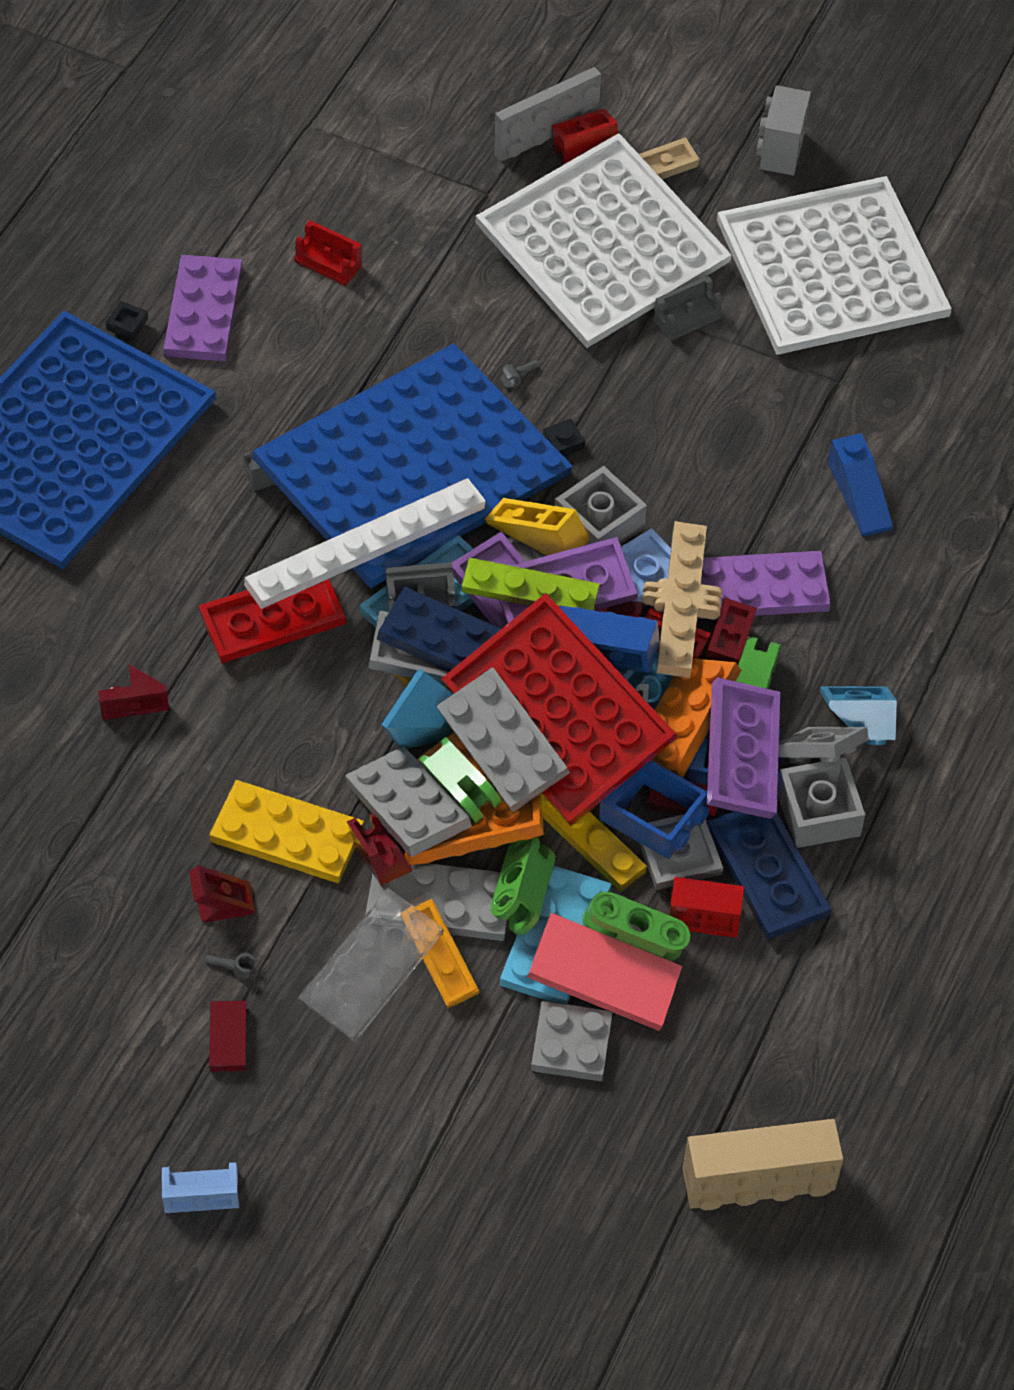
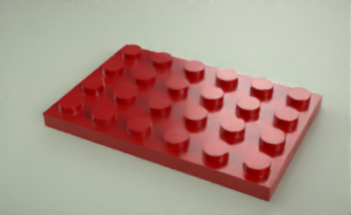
(576, 702)

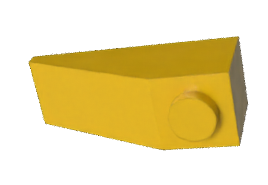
(539, 525)

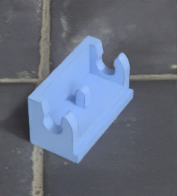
(200, 1190)

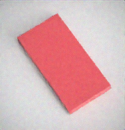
(605, 971)

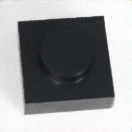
(127, 320)
(565, 437)

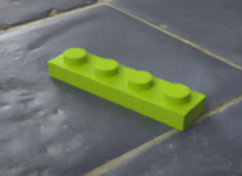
(526, 585)

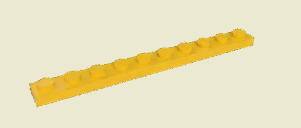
(593, 842)

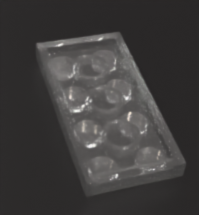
(371, 964)

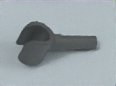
(512, 374)
(243, 958)

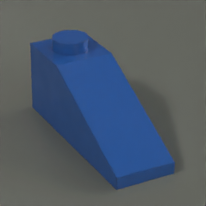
(860, 484)

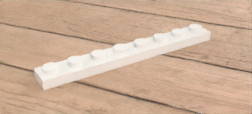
(364, 543)

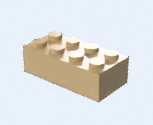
(762, 1164)

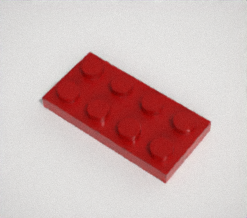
(243, 628)

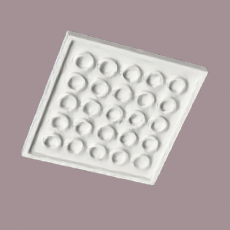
(602, 239)
(832, 265)

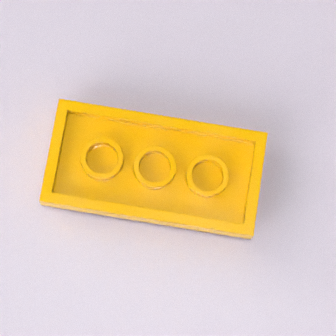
(285, 831)

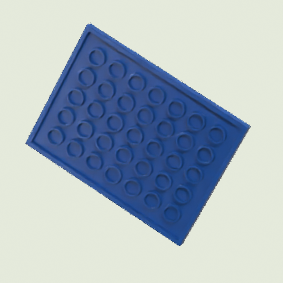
(82, 432)
(406, 443)

